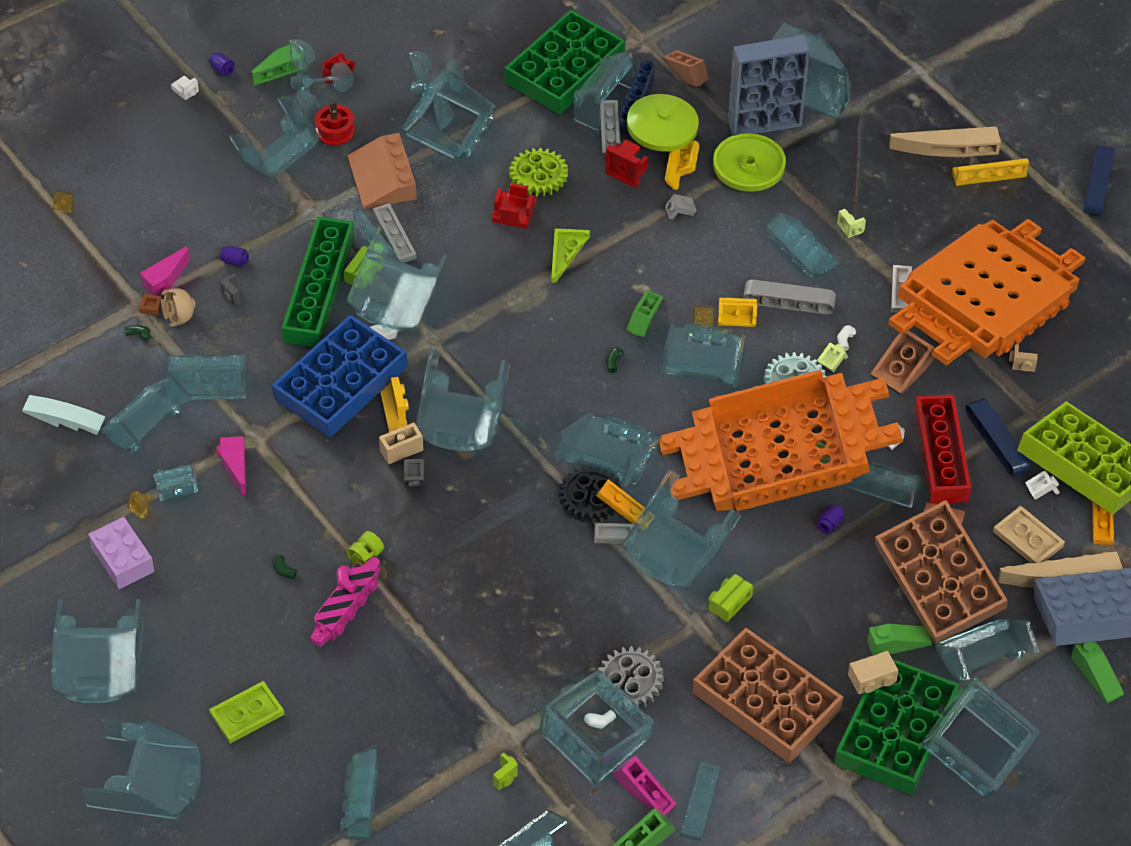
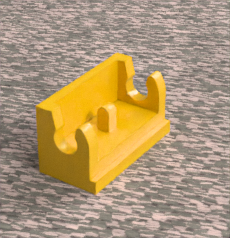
(737, 312)

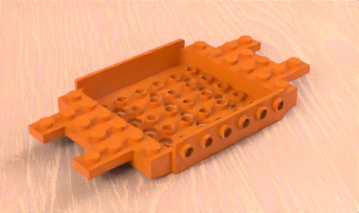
(963, 326)
(842, 413)

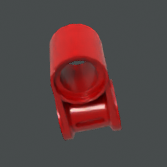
(328, 64)

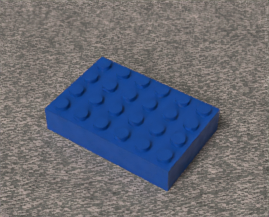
(340, 376)

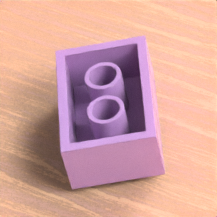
(121, 552)

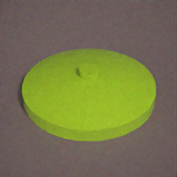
(662, 122)
(749, 162)

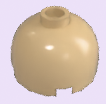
(177, 306)

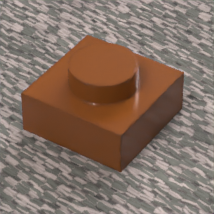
(150, 304)

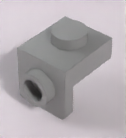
(680, 204)

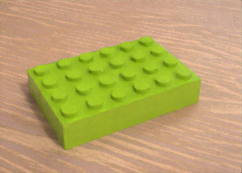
(1082, 455)

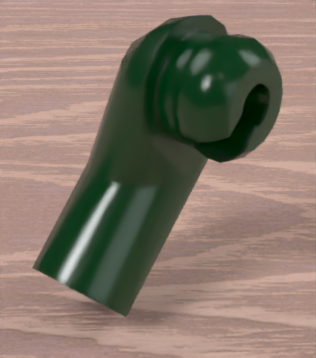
(138, 329)
(615, 353)
(281, 569)

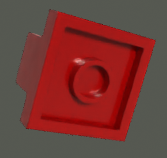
(623, 164)
(514, 207)

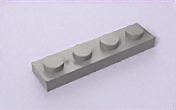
(609, 124)
(394, 233)

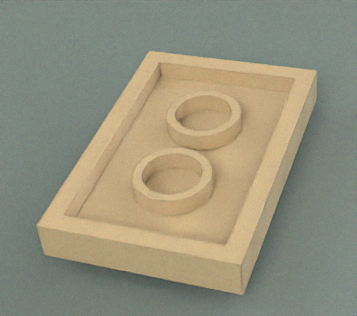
(1028, 536)

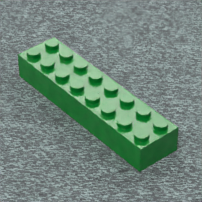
(318, 282)

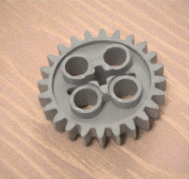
(646, 685)

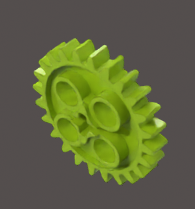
(539, 171)

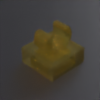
(63, 201)
(703, 315)
(139, 503)

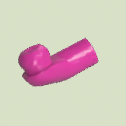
(343, 579)

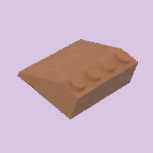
(382, 172)

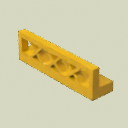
(990, 172)

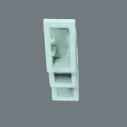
(63, 413)

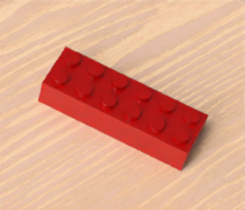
(942, 449)

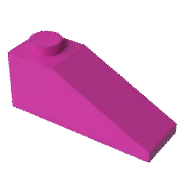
(165, 273)
(233, 460)
(643, 785)

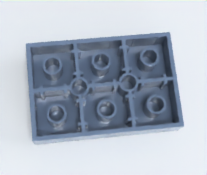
(768, 85)
(1085, 606)

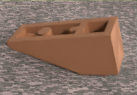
(687, 67)

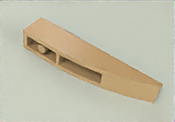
(949, 142)
(1026, 574)

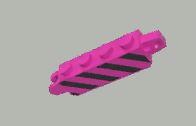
(342, 604)

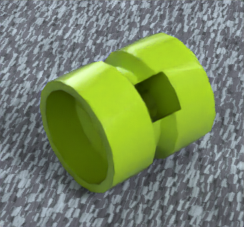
(368, 546)

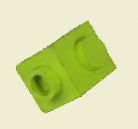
(507, 773)

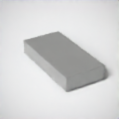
(611, 532)

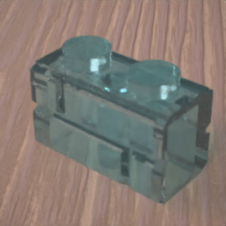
(175, 482)

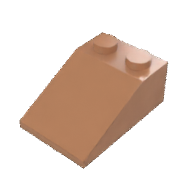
(904, 361)

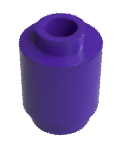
(222, 64)
(234, 256)
(830, 519)

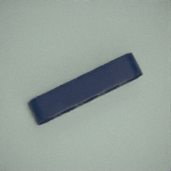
(639, 88)
(1098, 180)
(997, 437)

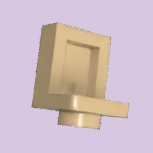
(1021, 360)

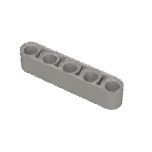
(790, 296)

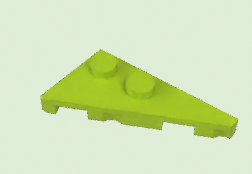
(566, 247)

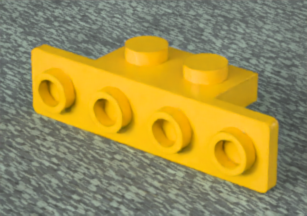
(681, 163)
(394, 404)

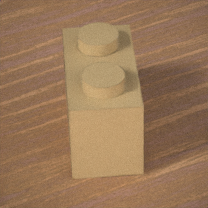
(401, 443)
(873, 672)

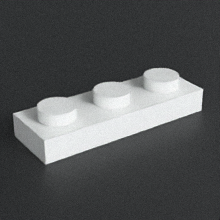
(899, 276)

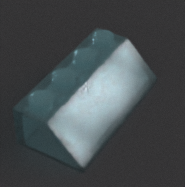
(802, 245)
(211, 375)
(888, 483)
(361, 795)

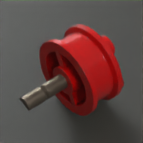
(335, 124)

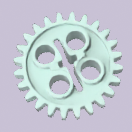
(790, 367)

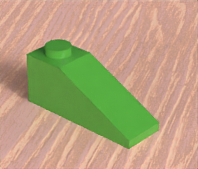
(274, 66)
(644, 313)
(897, 638)
(1097, 670)
(649, 831)

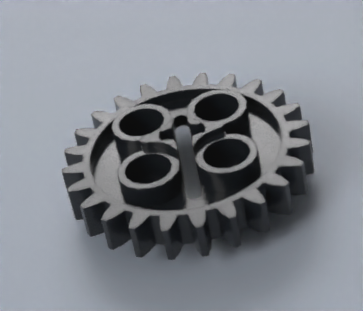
(575, 495)

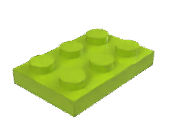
(246, 712)

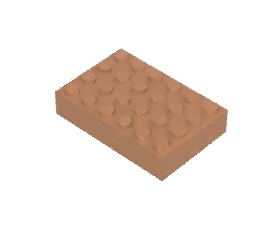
(941, 572)
(767, 695)

